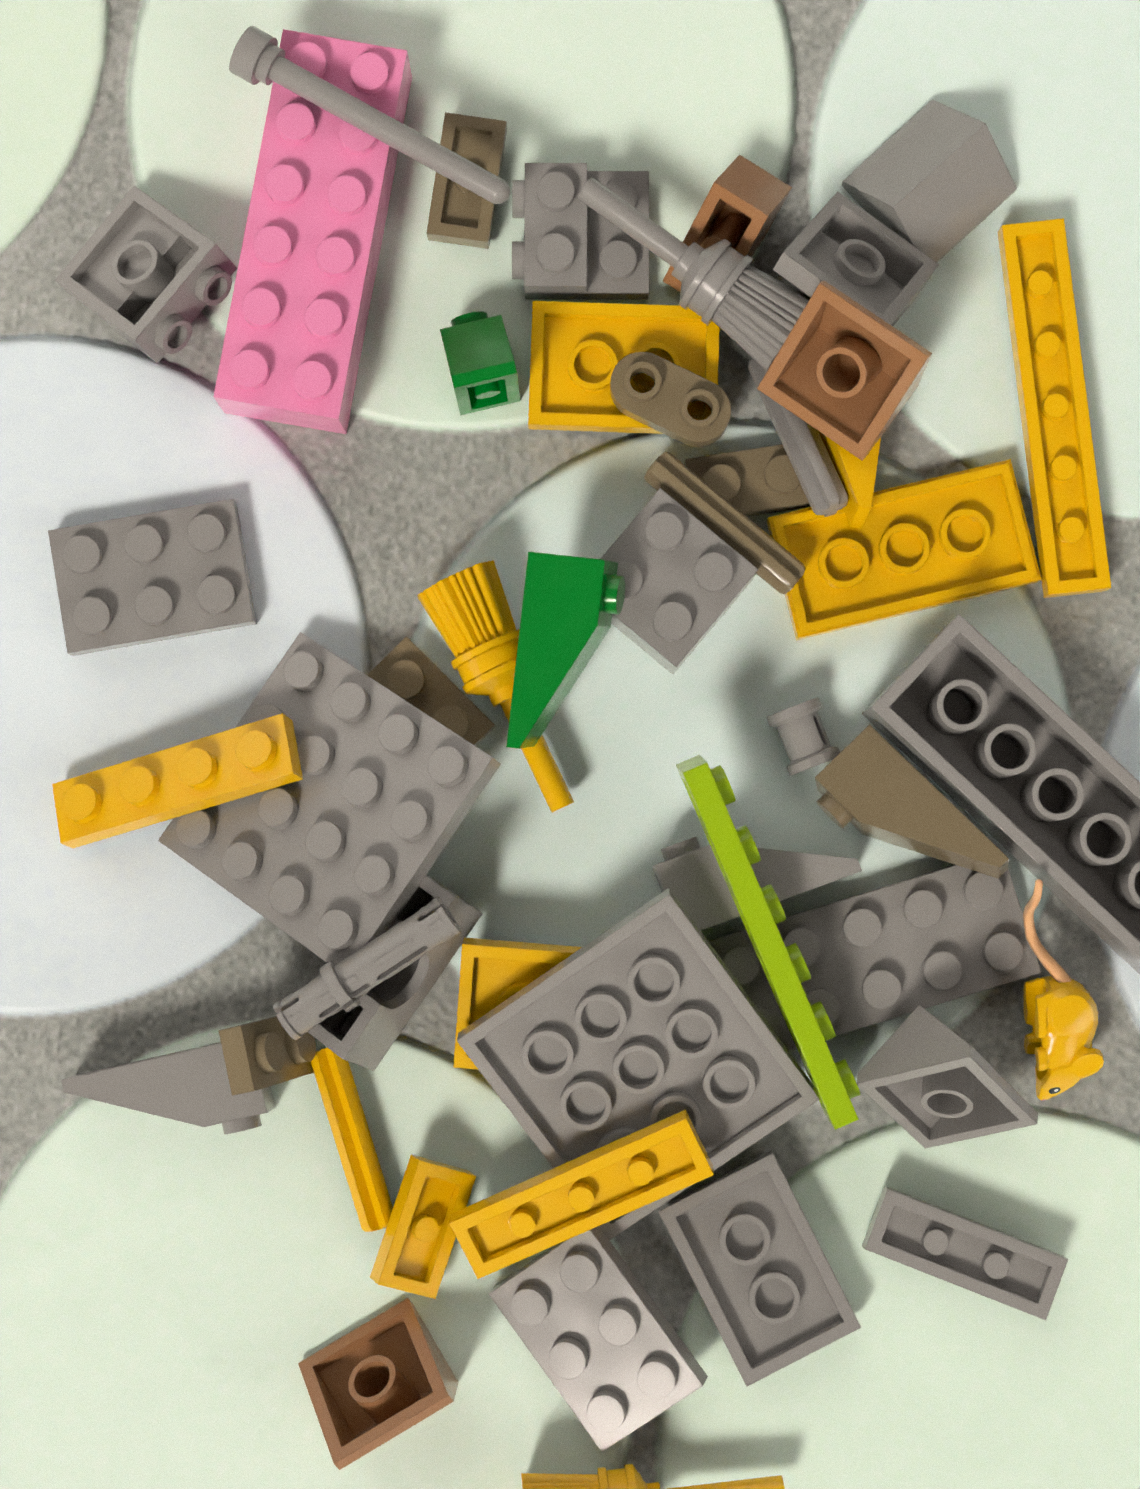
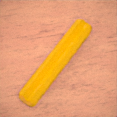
(353, 1139)

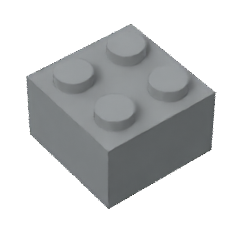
(675, 580)

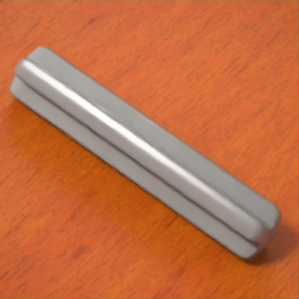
(805, 453)

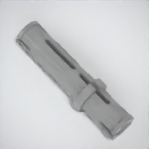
(347, 981)

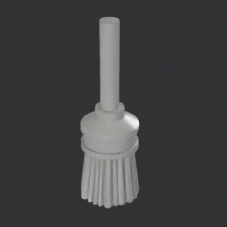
(714, 280)

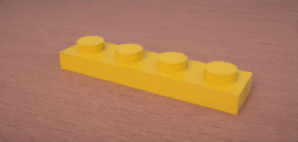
(177, 781)
(581, 1194)

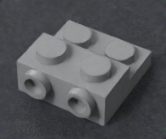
(570, 246)
(858, 259)
(148, 275)

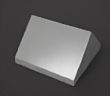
(933, 179)
(941, 1085)

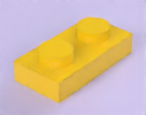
(419, 1230)

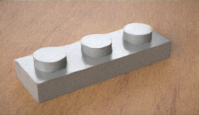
(965, 1252)

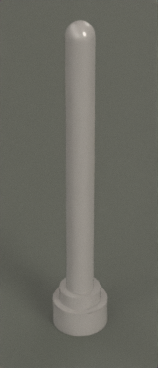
(261, 60)

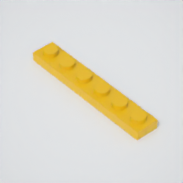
(1054, 408)

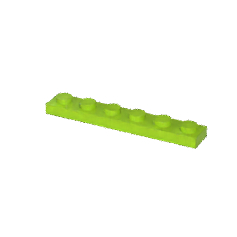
(760, 913)

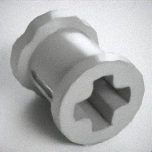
(803, 736)

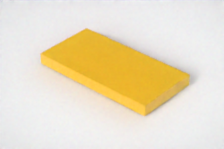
(915, 551)

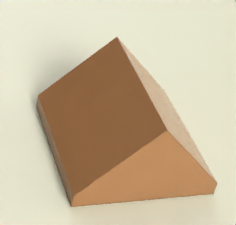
(845, 370)
(377, 1382)

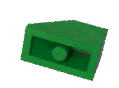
(480, 362)

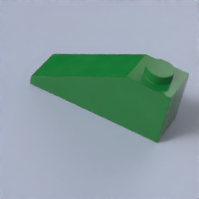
(561, 626)

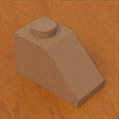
(736, 209)

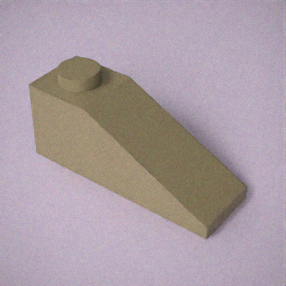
(898, 805)

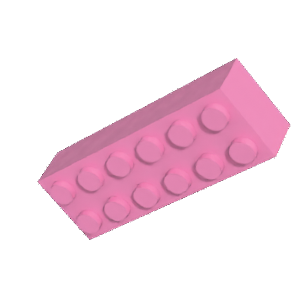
(312, 242)

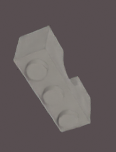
(383, 1012)

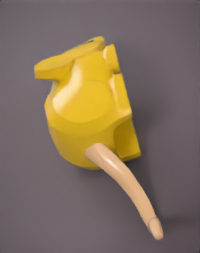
(1060, 1017)

